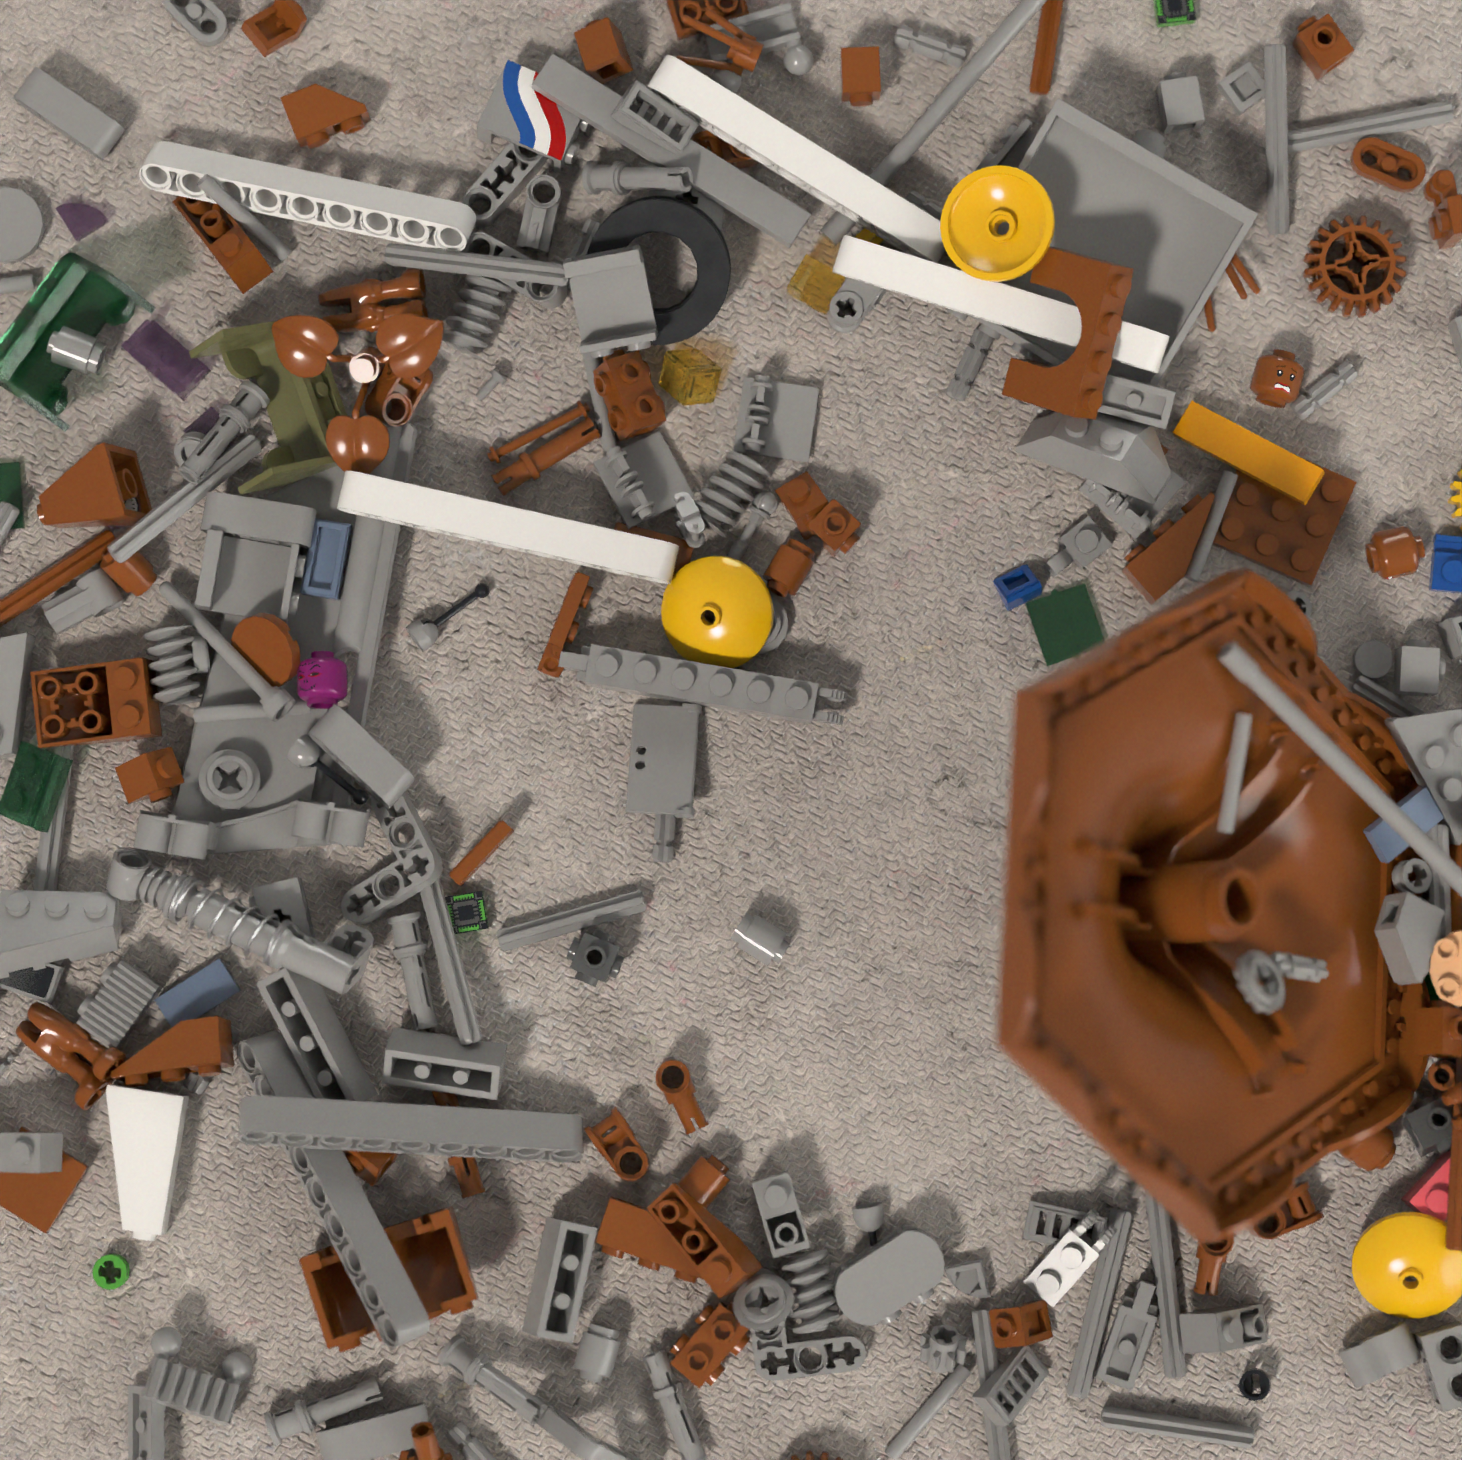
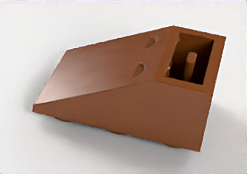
(95, 703)

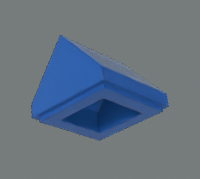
(1018, 587)

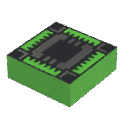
(1174, 12)
(467, 912)

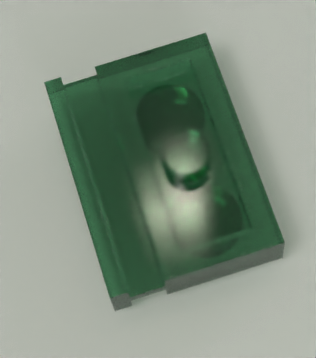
(34, 786)

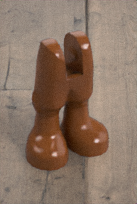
(365, 299)
(59, 1041)

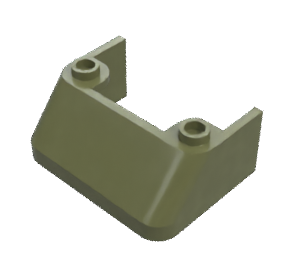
(297, 405)

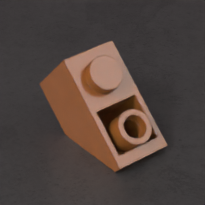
(321, 113)

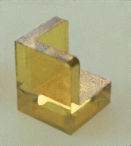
(814, 284)
(689, 376)

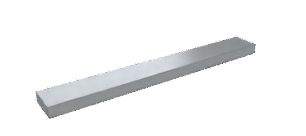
(711, 174)

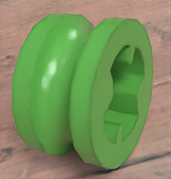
(103, 1280)

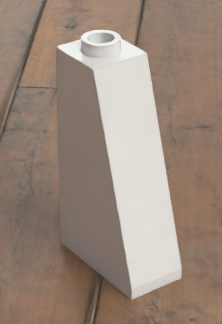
(146, 1153)

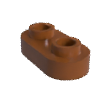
(1387, 162)

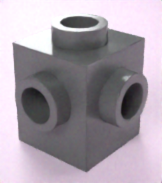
(610, 962)
(1423, 1132)

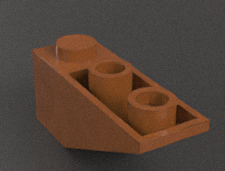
(225, 241)
(1166, 560)
(188, 1047)
(636, 1232)
(704, 1241)

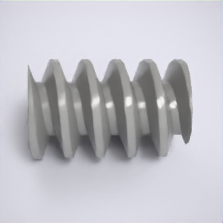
(474, 313)
(730, 491)
(172, 666)
(810, 1291)

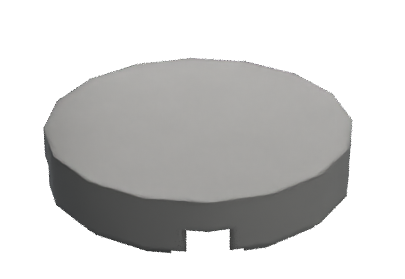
(20, 225)

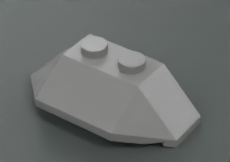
(1103, 450)

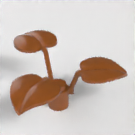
(402, 339)

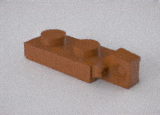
(564, 626)

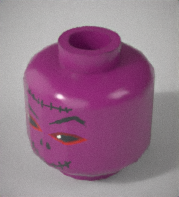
(322, 680)

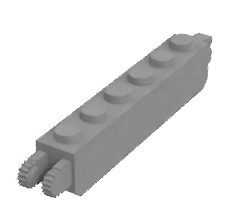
(701, 684)

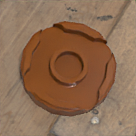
(268, 647)

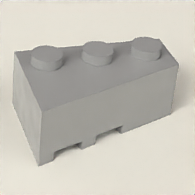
(55, 926)

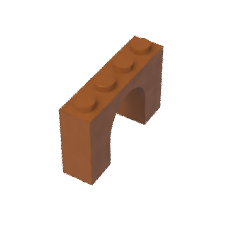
(1100, 295)

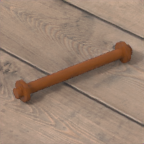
(582, 409)

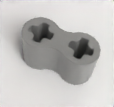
(1379, 1354)

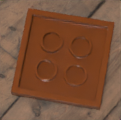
(1281, 531)

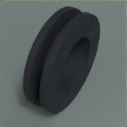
(702, 237)

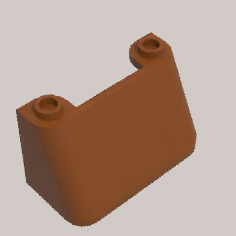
(432, 1258)

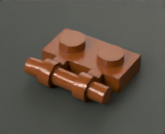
(1447, 215)

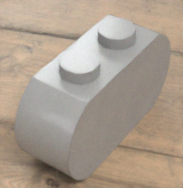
(888, 1276)

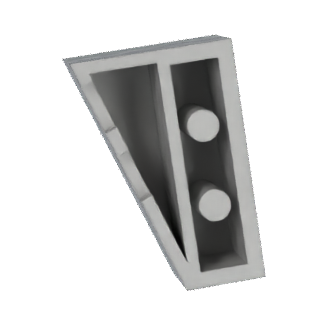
(14, 681)

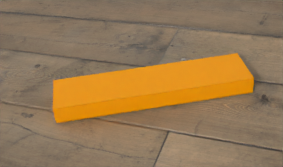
(1248, 452)

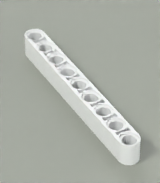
(798, 159)
(311, 196)
(988, 300)
(508, 527)

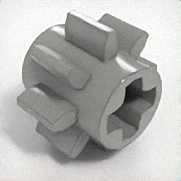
(943, 1348)

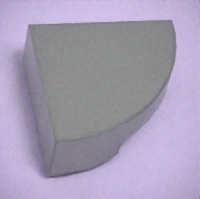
(969, 1278)

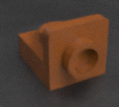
(1020, 1324)

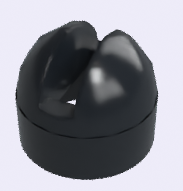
(1247, 1385)

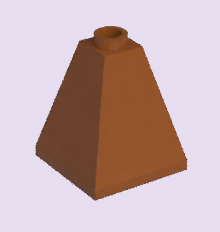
(95, 491)

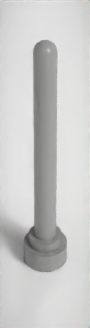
(275, 701)

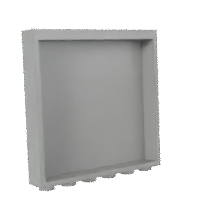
(1134, 212)

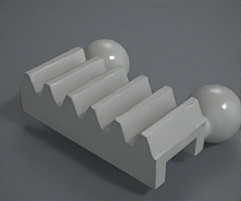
(775, 30)
(190, 1390)

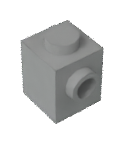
(1418, 669)

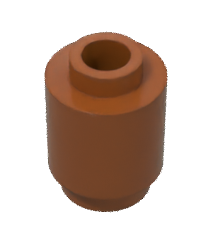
(789, 568)
(133, 575)
(705, 1180)

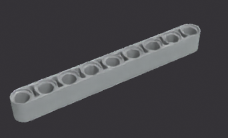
(410, 1129)
(340, 1202)

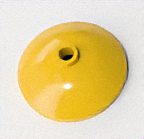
(978, 208)
(735, 597)
(1405, 1247)

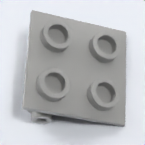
(776, 419)
(642, 479)
(1127, 510)

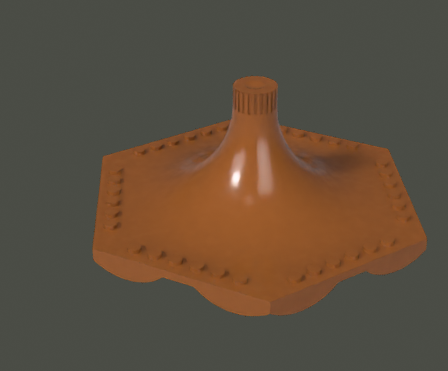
(1137, 908)

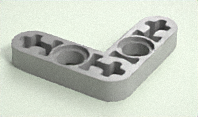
(407, 858)
(778, 1344)
(577, 1438)

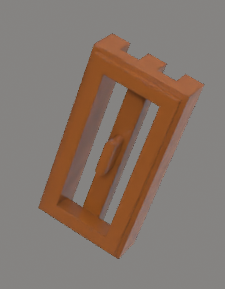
(481, 852)

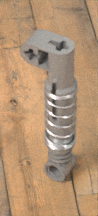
(334, 963)

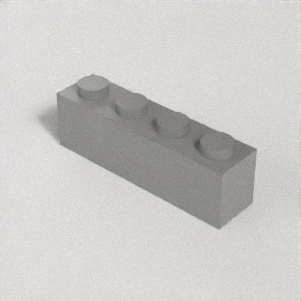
(316, 1037)

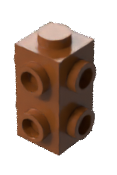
(629, 394)
(715, 1337)

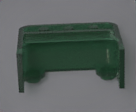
(70, 296)

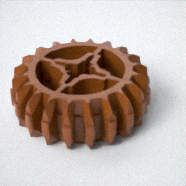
(1353, 250)

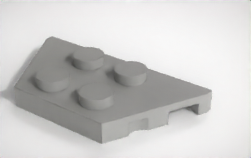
(1434, 755)

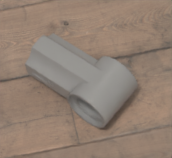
(538, 217)
(93, 596)

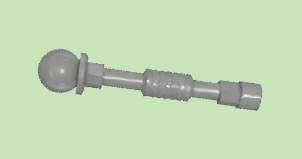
(762, 506)

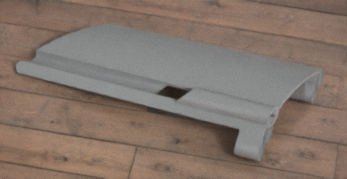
(292, 803)

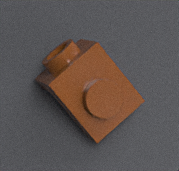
(275, 26)
(802, 501)
(836, 528)

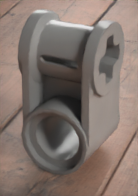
(859, 297)

